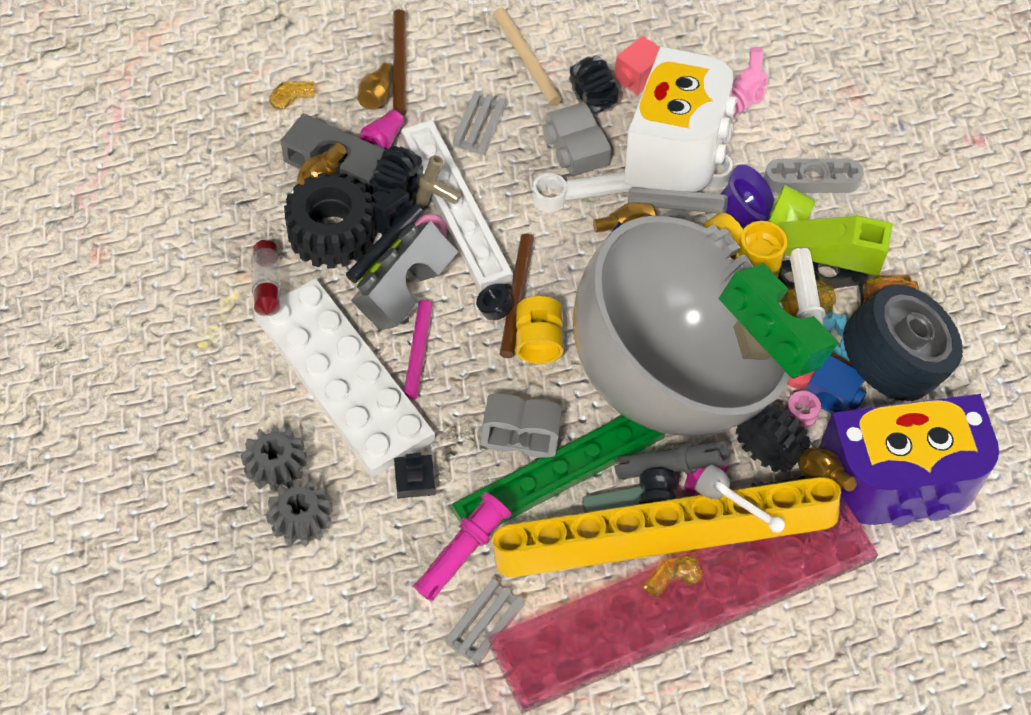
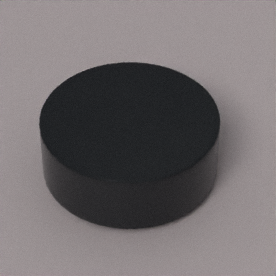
(495, 302)

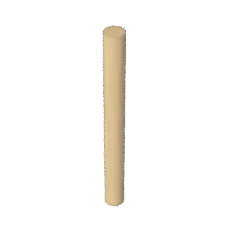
(527, 57)

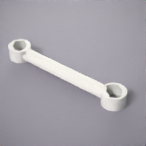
(599, 186)

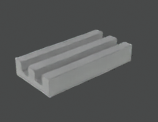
(486, 103)
(503, 595)

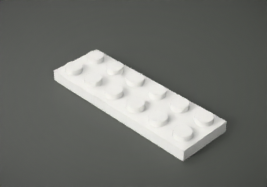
(345, 378)

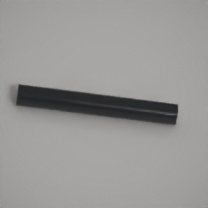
(383, 244)

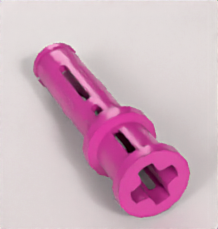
(472, 533)

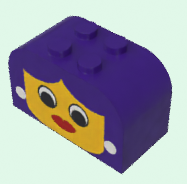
(913, 458)

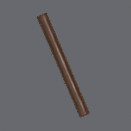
(399, 61)
(517, 290)

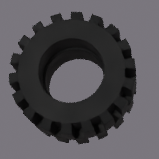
(329, 198)

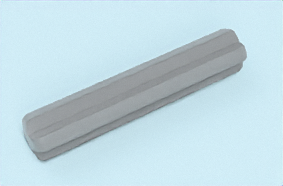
(679, 200)

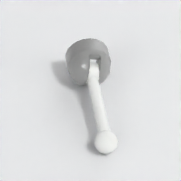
(715, 484)

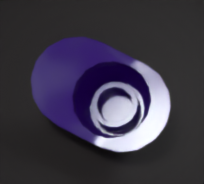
(748, 196)

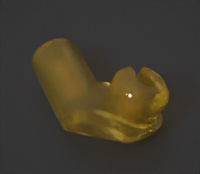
(289, 91)
(671, 569)

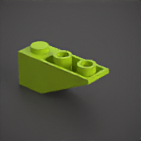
(842, 241)

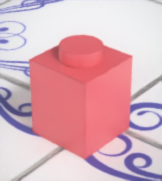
(635, 64)

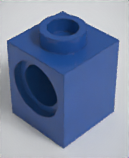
(837, 386)

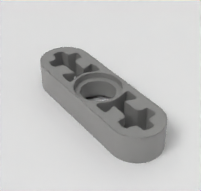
(839, 183)

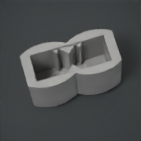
(577, 139)
(521, 425)

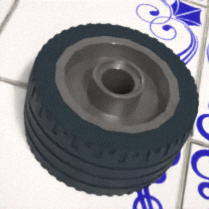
(902, 342)

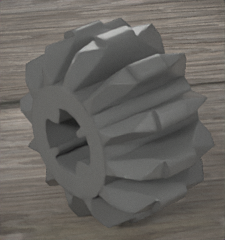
(278, 471)
(306, 524)

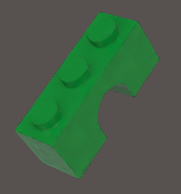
(792, 342)

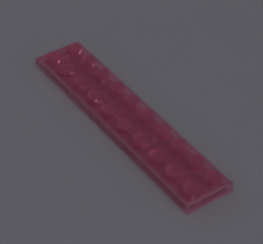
(628, 625)

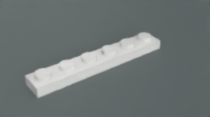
(462, 219)

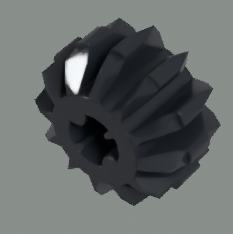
(594, 84)
(397, 169)

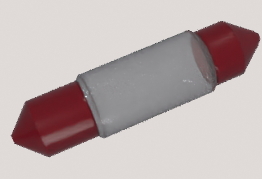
(266, 278)

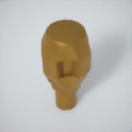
(375, 87)
(322, 163)
(623, 214)
(824, 463)

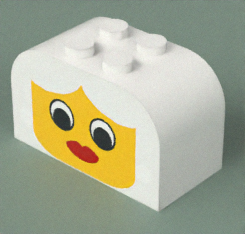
(680, 122)

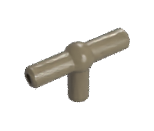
(429, 184)

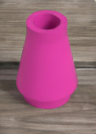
(383, 130)

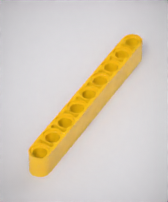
(663, 527)

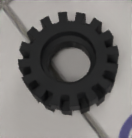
(773, 438)

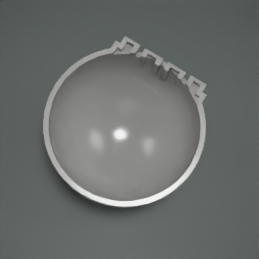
(660, 335)

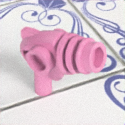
(751, 84)

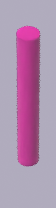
(418, 349)

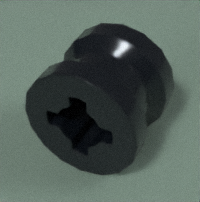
(657, 486)

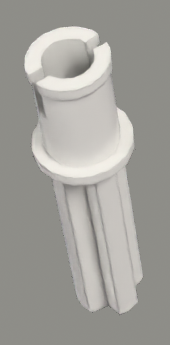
(806, 285)

